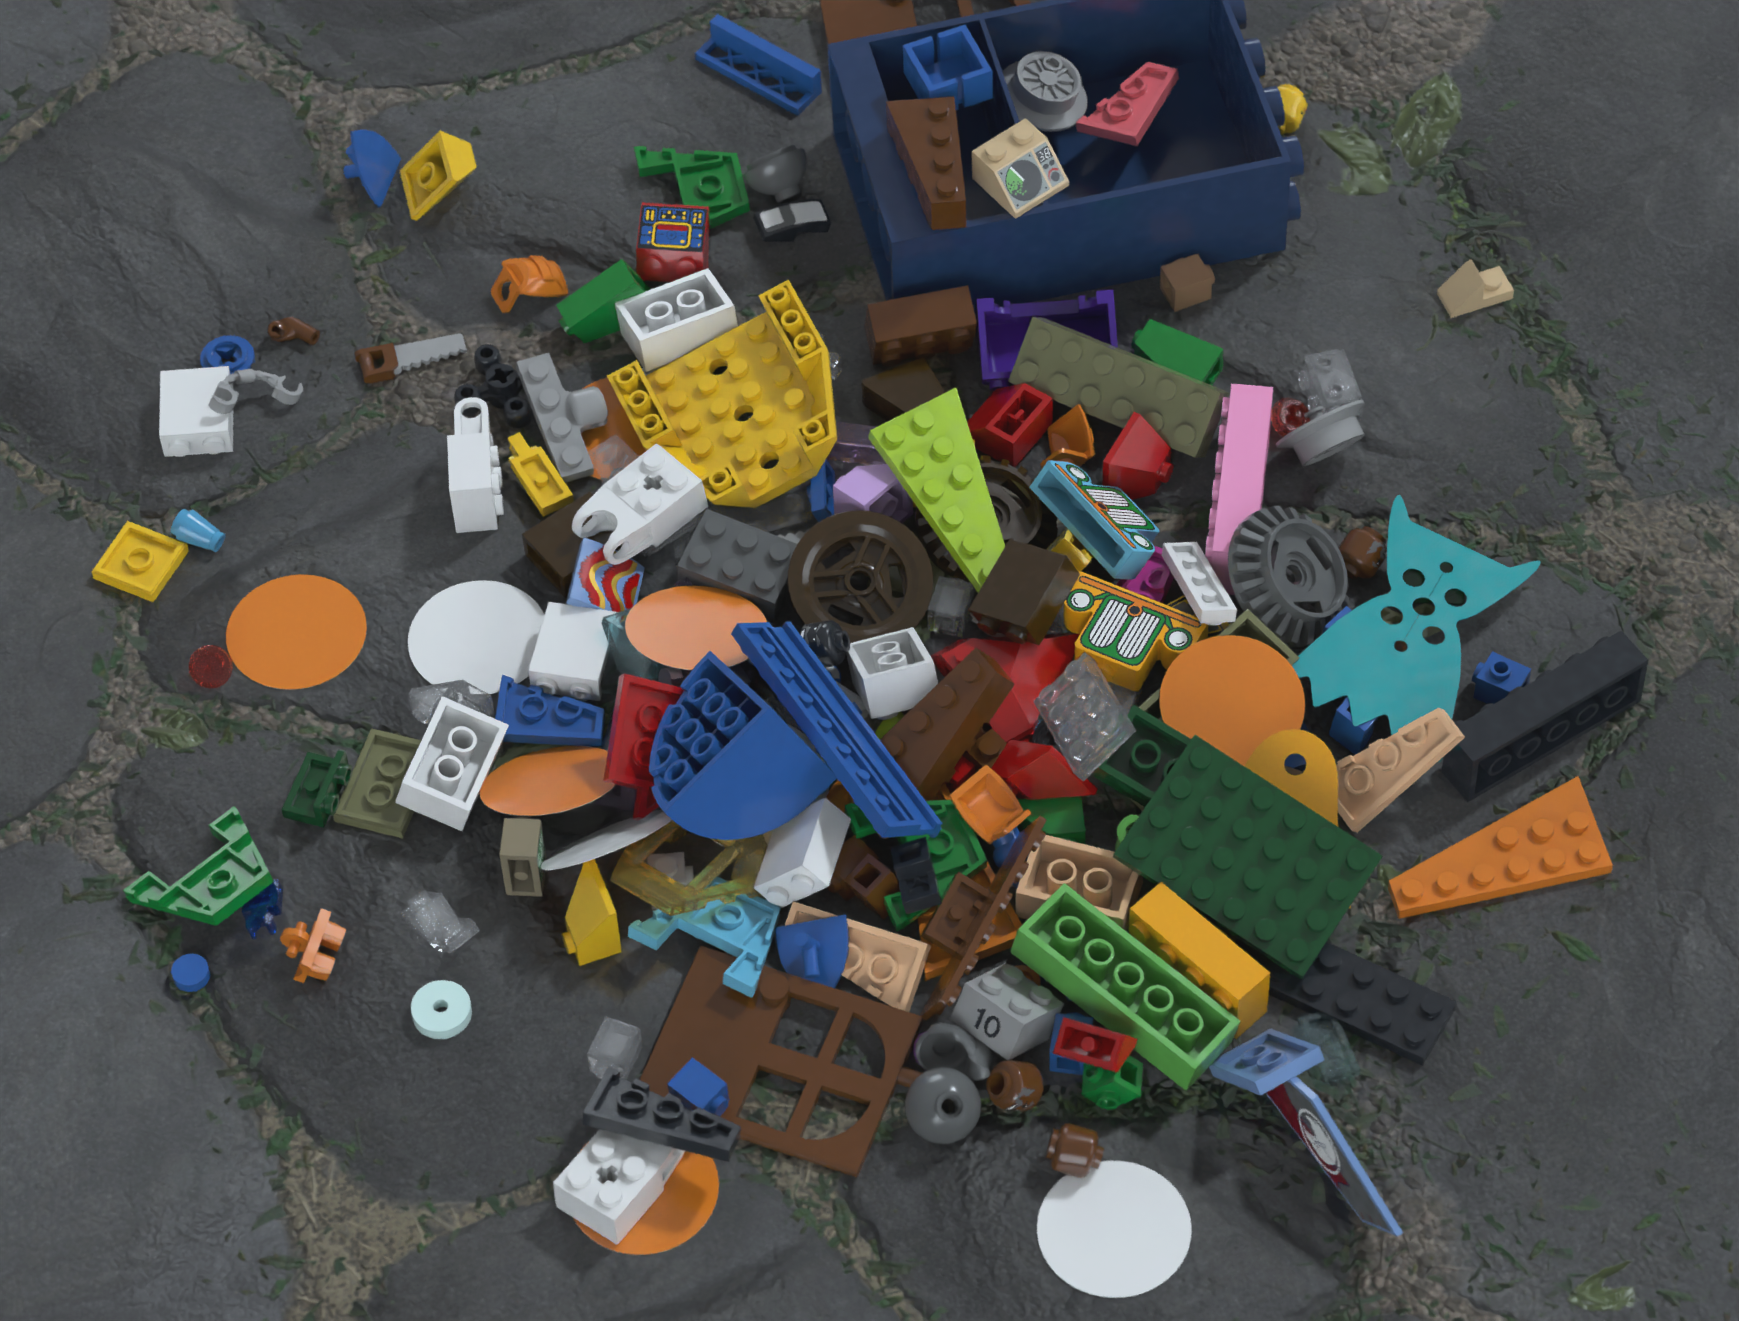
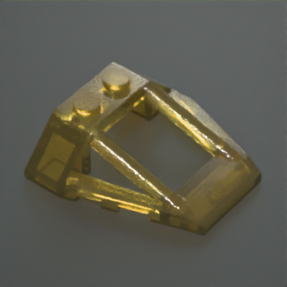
(675, 898)

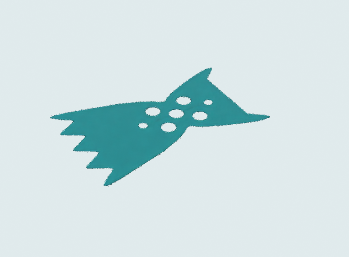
(1359, 652)

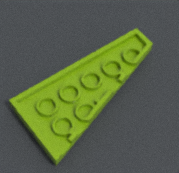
(941, 472)

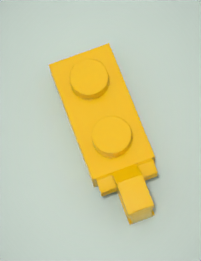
(538, 476)

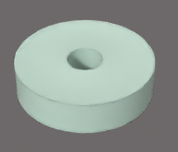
(441, 1024)

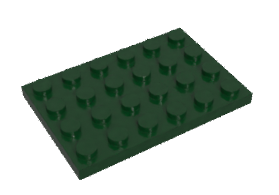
(1248, 856)

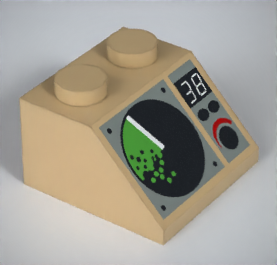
(1018, 168)

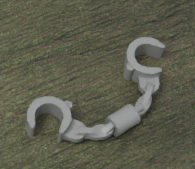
(246, 376)

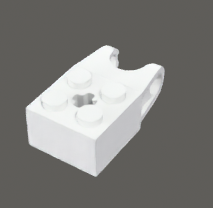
(474, 470)
(642, 505)
(614, 1182)

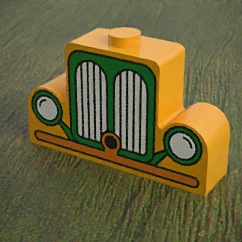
(1126, 630)

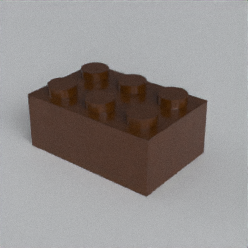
(920, 326)

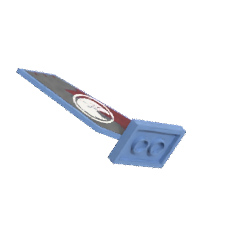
(1271, 1067)

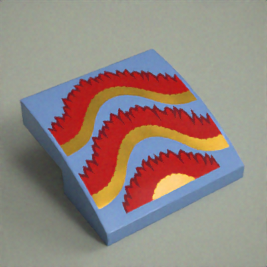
(602, 584)

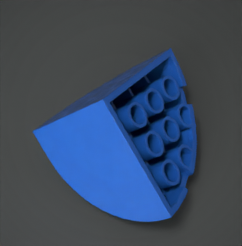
(729, 760)

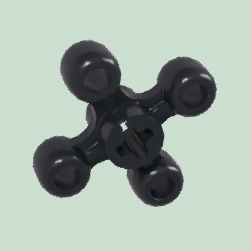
(500, 388)

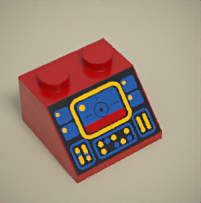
(672, 241)

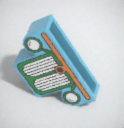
(1098, 517)

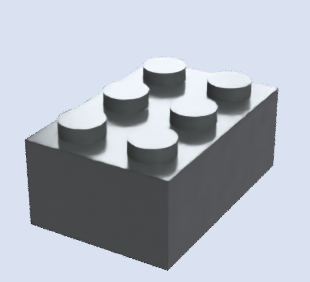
(739, 560)

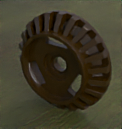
(1030, 526)
(876, 546)

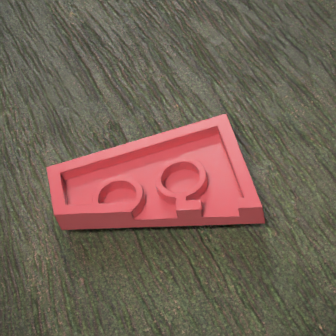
(1132, 108)

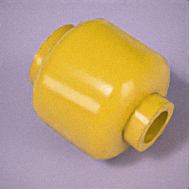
(1294, 107)

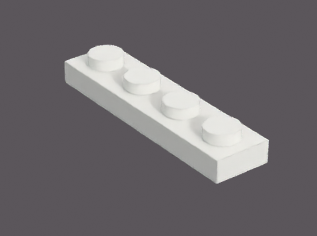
(1199, 583)

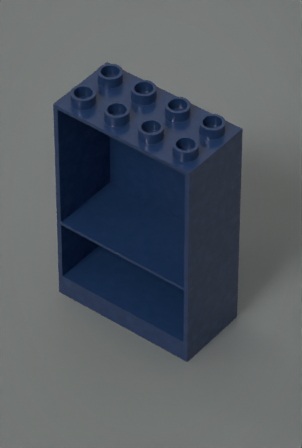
(1198, 182)

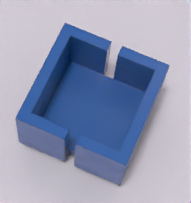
(959, 69)

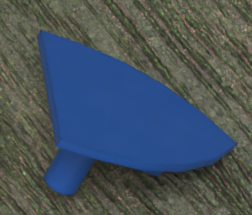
(373, 162)
(815, 949)

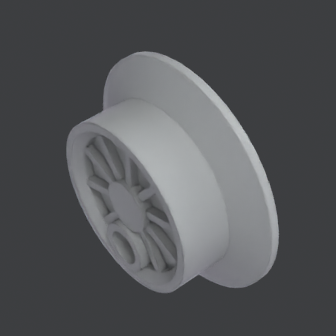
(1046, 91)
(1325, 433)

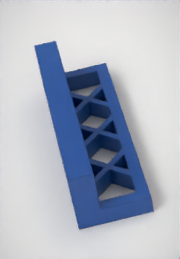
(765, 57)

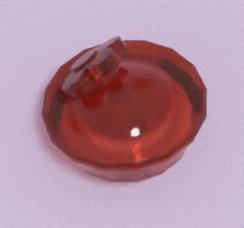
(1288, 415)
(210, 666)

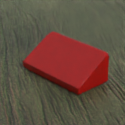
(1093, 1045)

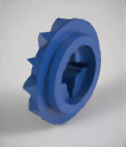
(225, 348)

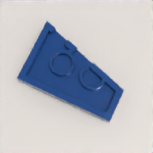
(547, 718)

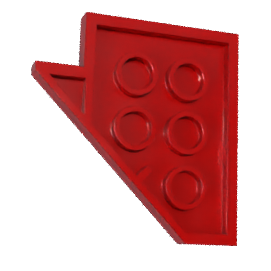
(635, 721)

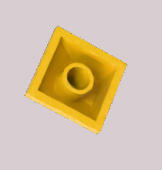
(436, 172)
(591, 918)

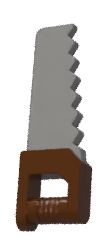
(406, 355)

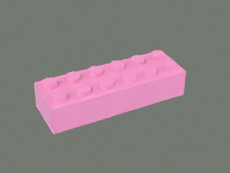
(1242, 468)

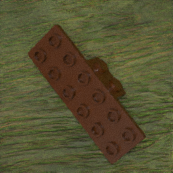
(967, 915)

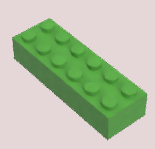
(1125, 986)

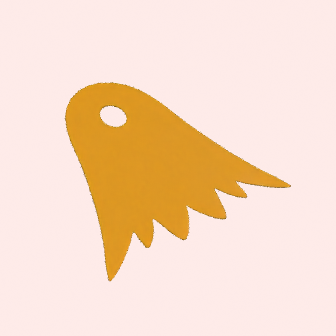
(1315, 786)

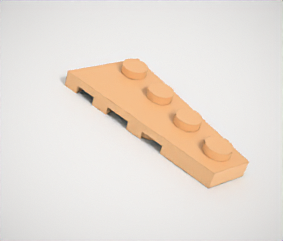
(1391, 766)
(877, 959)

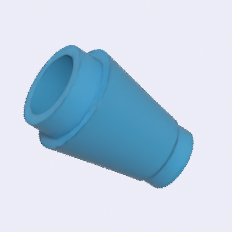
(196, 530)

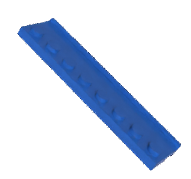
(837, 730)

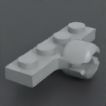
(562, 415)

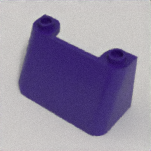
(1004, 328)

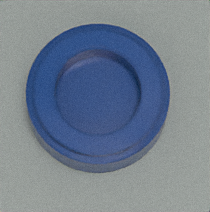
(190, 972)

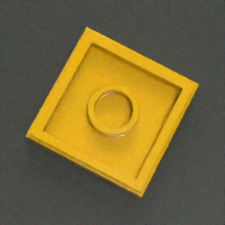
(140, 561)

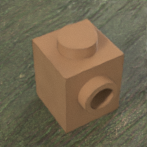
(1186, 282)

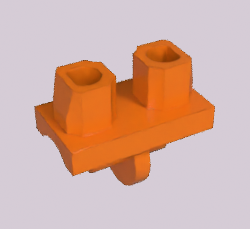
(322, 933)

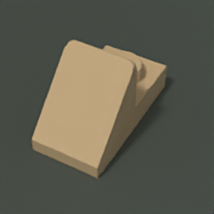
(1474, 290)

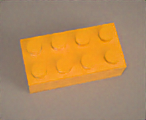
(1201, 954)

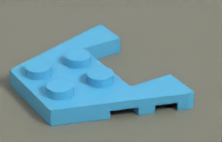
(737, 927)

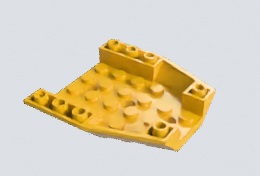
(772, 370)

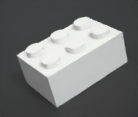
(675, 318)
(891, 672)
(451, 763)

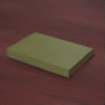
(375, 784)

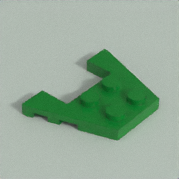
(701, 178)
(952, 851)
(214, 886)

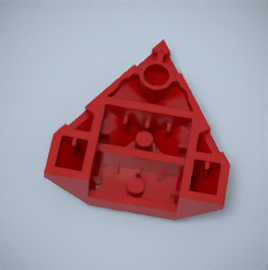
(1026, 664)

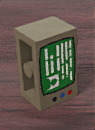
(522, 856)

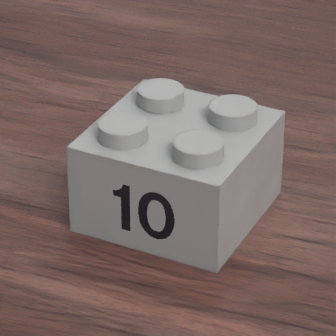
(1006, 1011)

